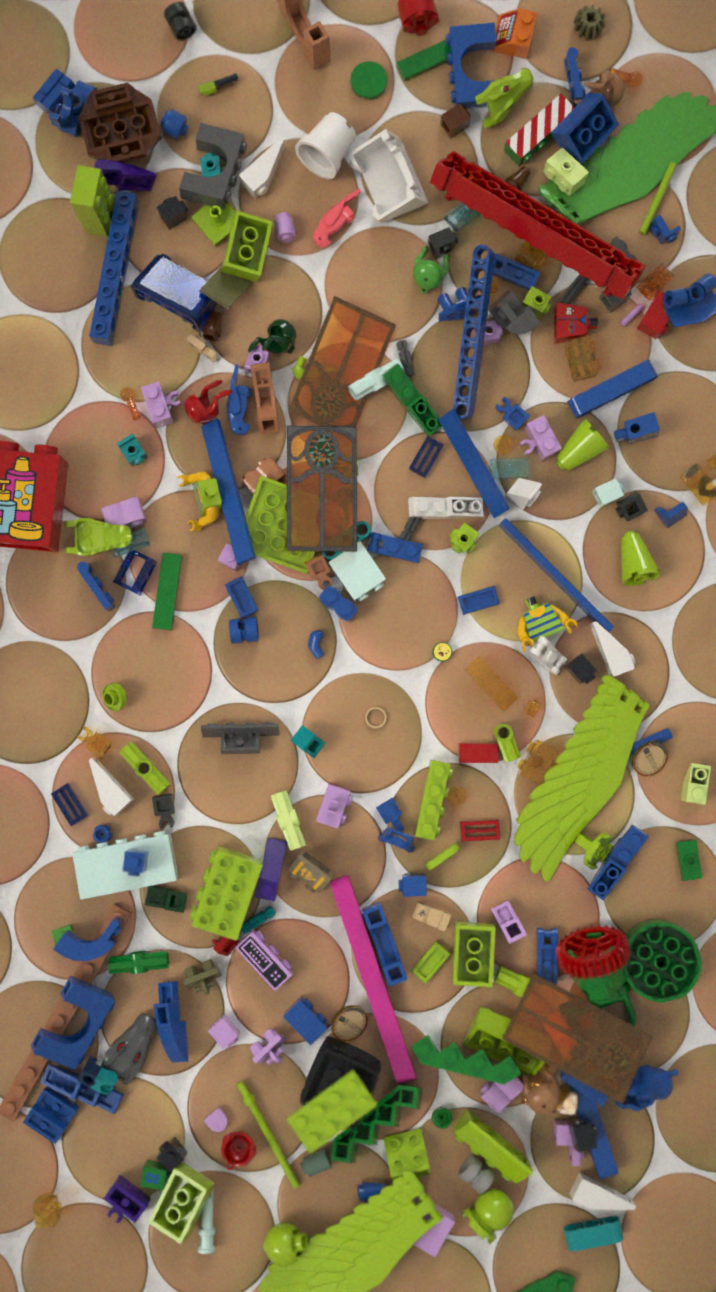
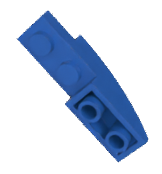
(617, 861)
(170, 1028)

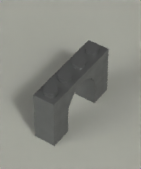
(215, 189)

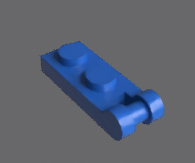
(574, 75)
(515, 272)
(395, 548)
(96, 585)
(547, 954)

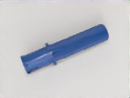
(660, 736)

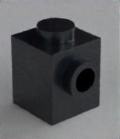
(172, 211)
(581, 669)
(583, 1134)
(171, 1154)

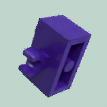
(126, 1200)

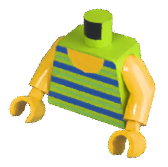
(206, 496)
(542, 621)

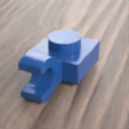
(389, 812)

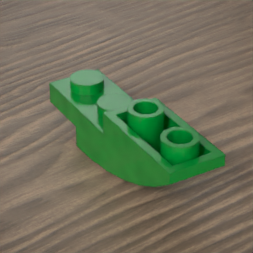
(411, 399)

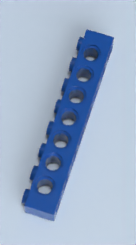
(114, 268)

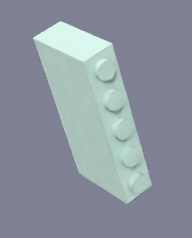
(101, 868)

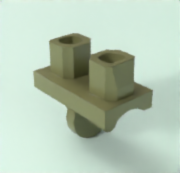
(194, 979)

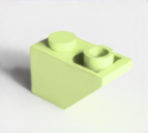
(696, 784)

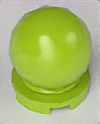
(491, 1213)

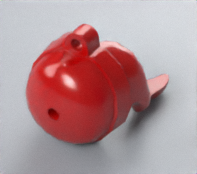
(199, 408)
(237, 1156)

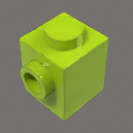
(537, 301)

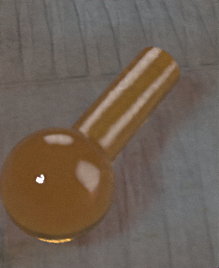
(634, 78)
(127, 395)

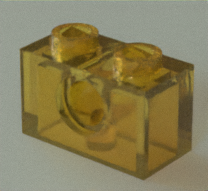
(547, 755)

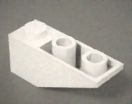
(524, 492)

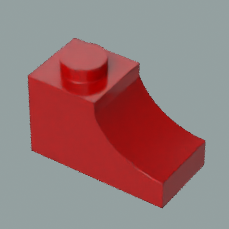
(655, 319)

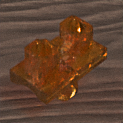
(655, 281)

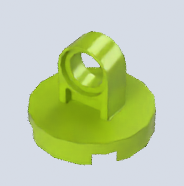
(596, 849)

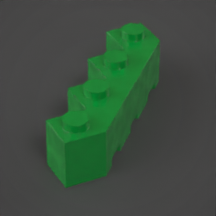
(454, 1060)
(367, 1131)

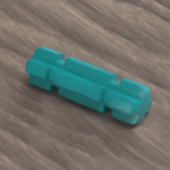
(258, 919)

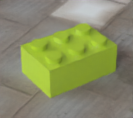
(246, 246)
(473, 954)
(181, 1203)

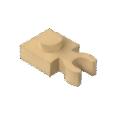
(199, 345)

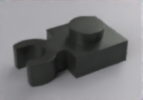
(163, 807)

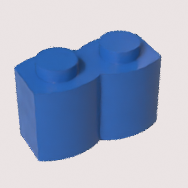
(343, 607)

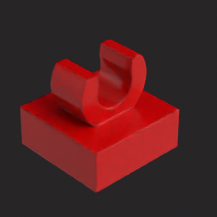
(224, 945)

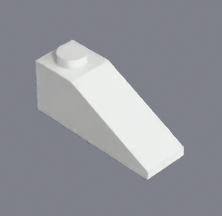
(260, 173)
(613, 653)
(110, 791)
(597, 1196)

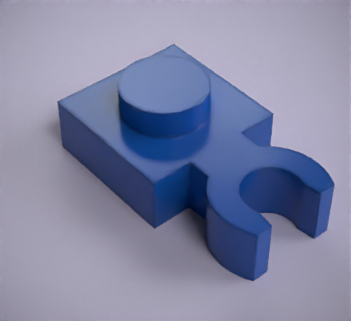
(514, 416)

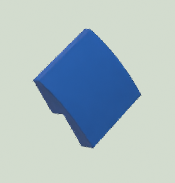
(51, 1114)

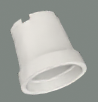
(326, 145)

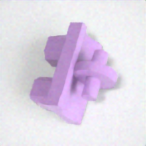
(262, 1053)

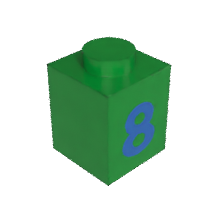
(154, 1175)

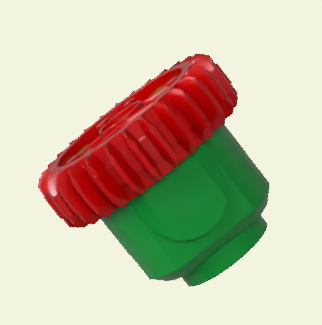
(595, 961)

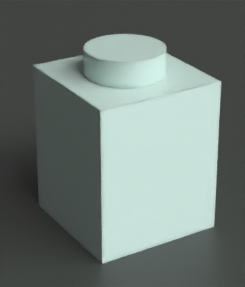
(608, 493)

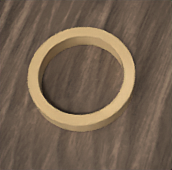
(385, 717)

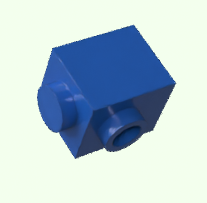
(135, 862)

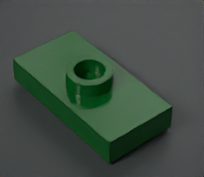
(688, 860)

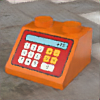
(515, 32)

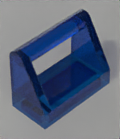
(143, 575)

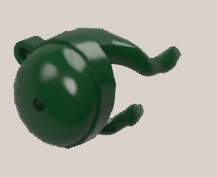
(280, 339)

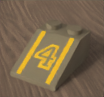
(310, 871)

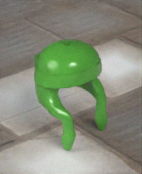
(430, 270)

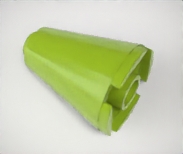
(581, 447)
(636, 561)

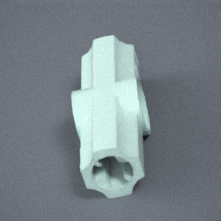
(371, 381)

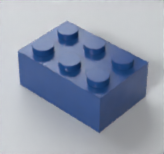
(586, 127)

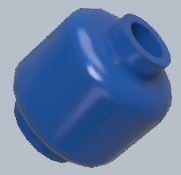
(174, 124)

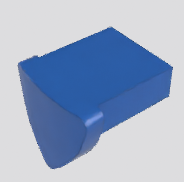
(673, 515)

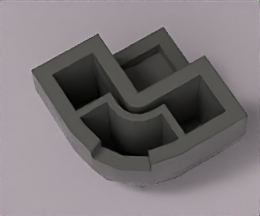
(513, 315)

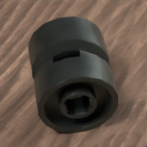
(180, 21)

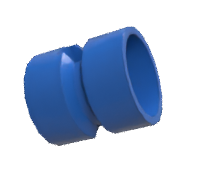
(243, 630)

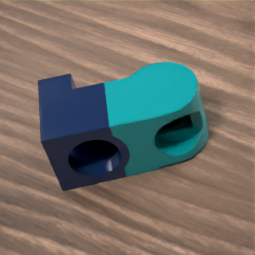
(97, 1077)

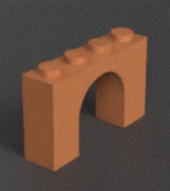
(311, 38)

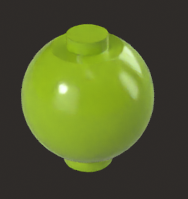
(285, 1244)

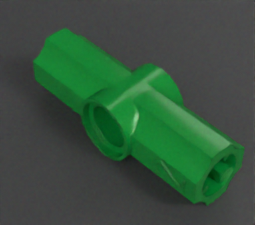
(138, 962)

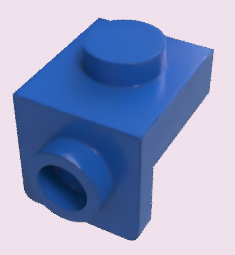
(661, 231)

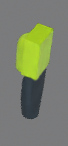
(210, 87)

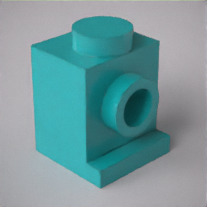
(212, 161)
(129, 443)

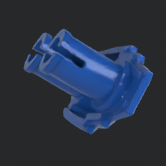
(456, 311)

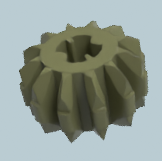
(589, 22)

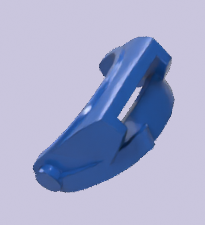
(386, 837)

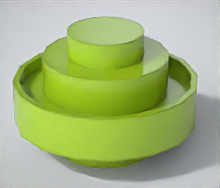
(114, 696)

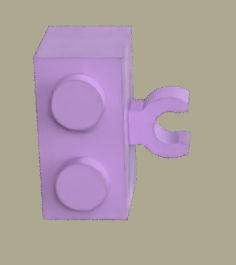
(158, 404)
(541, 439)
(333, 806)

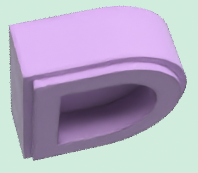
(217, 1120)

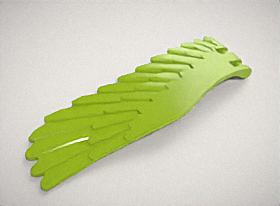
(582, 778)
(363, 1245)

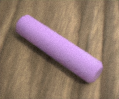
(632, 314)

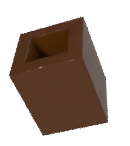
(455, 120)

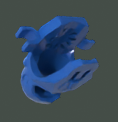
(647, 1087)

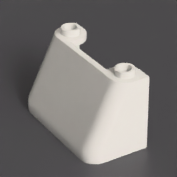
(388, 176)

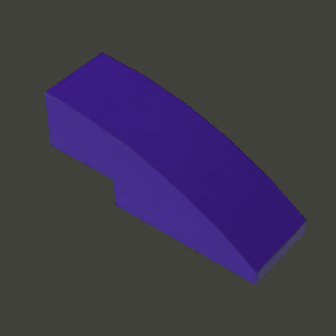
(126, 176)

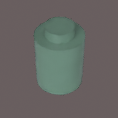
(316, 1163)

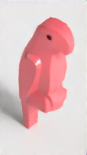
(334, 220)

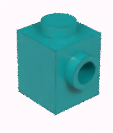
(308, 741)

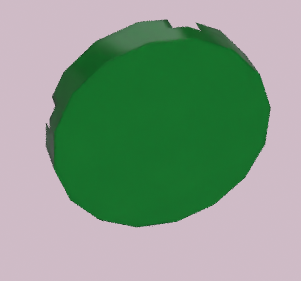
(368, 80)

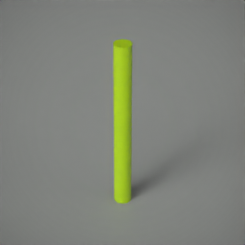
(658, 197)

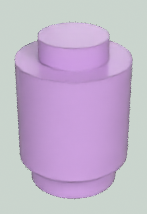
(285, 227)

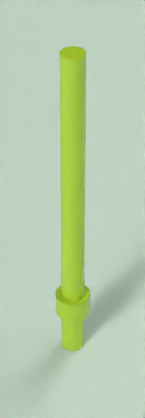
(249, 1100)

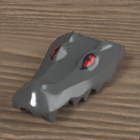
(130, 1049)

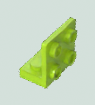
(407, 1152)

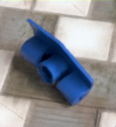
(692, 303)

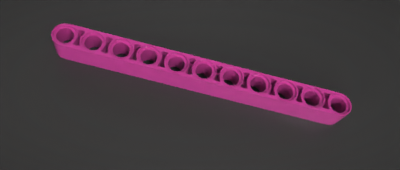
(373, 980)

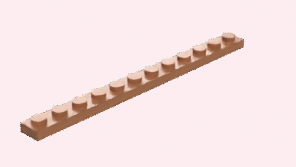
(57, 1024)

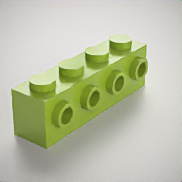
(432, 799)

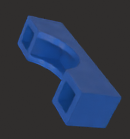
(384, 943)

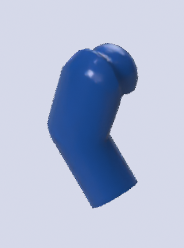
(313, 643)

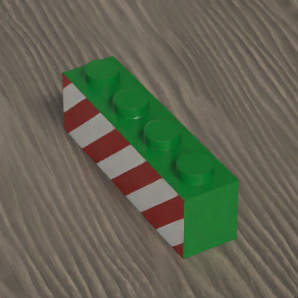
(537, 131)

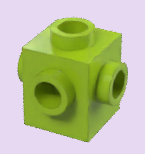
(466, 533)

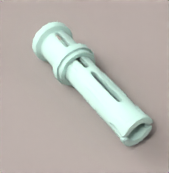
(207, 1229)

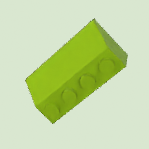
(487, 1034)
(492, 1147)

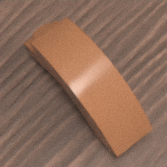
(265, 398)

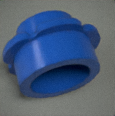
(97, 834)

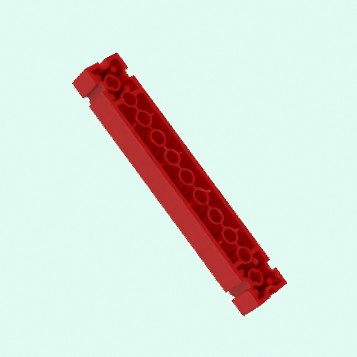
(537, 224)

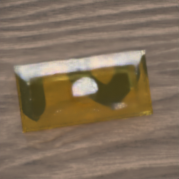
(699, 483)

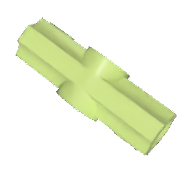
(288, 820)

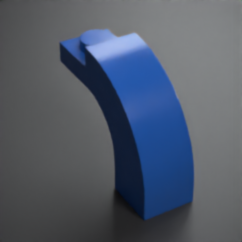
(85, 950)

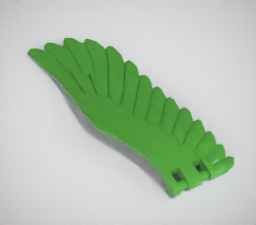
(637, 158)

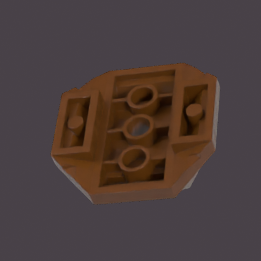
(115, 109)

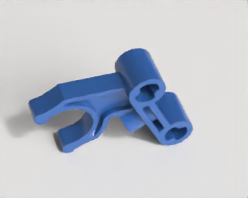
(68, 118)

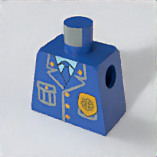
(645, 425)

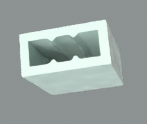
(358, 573)

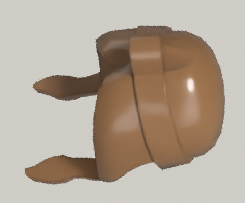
(609, 85)
(543, 1097)

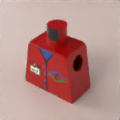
(571, 322)

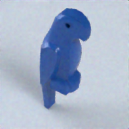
(237, 406)

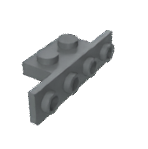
(240, 737)

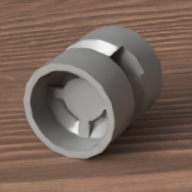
(478, 1175)

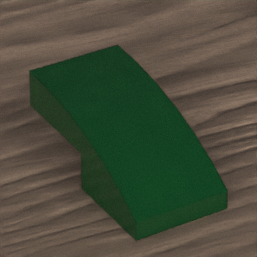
(165, 898)

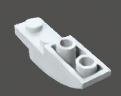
(445, 507)

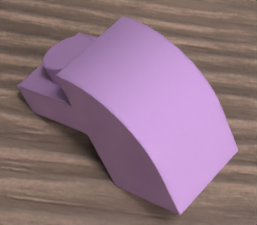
(509, 922)
(563, 1138)

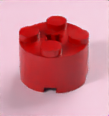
(417, 15)

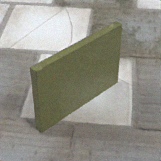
(225, 288)

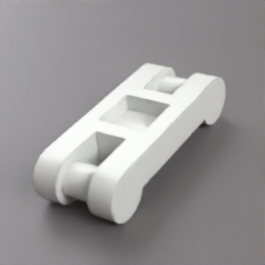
(547, 655)

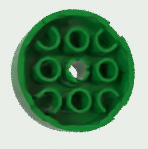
(676, 973)

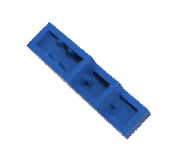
(66, 1083)

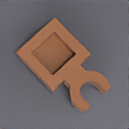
(318, 569)

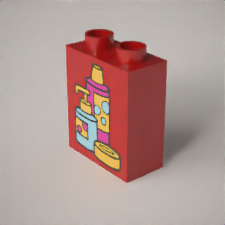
(31, 497)

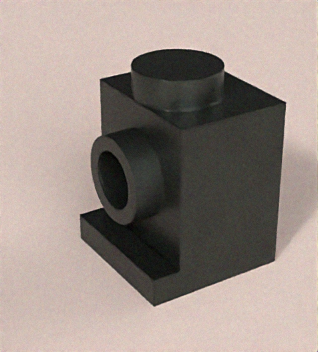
(442, 242)
(638, 506)

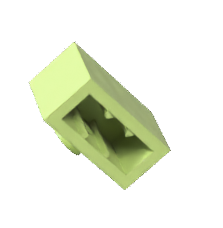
(565, 172)

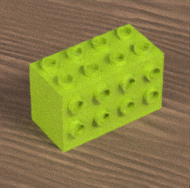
(226, 892)

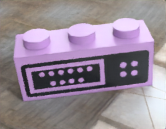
(265, 959)

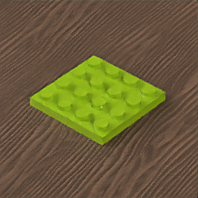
(268, 525)

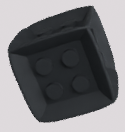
(333, 1062)

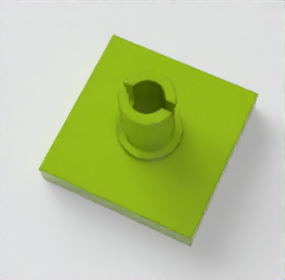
(214, 222)

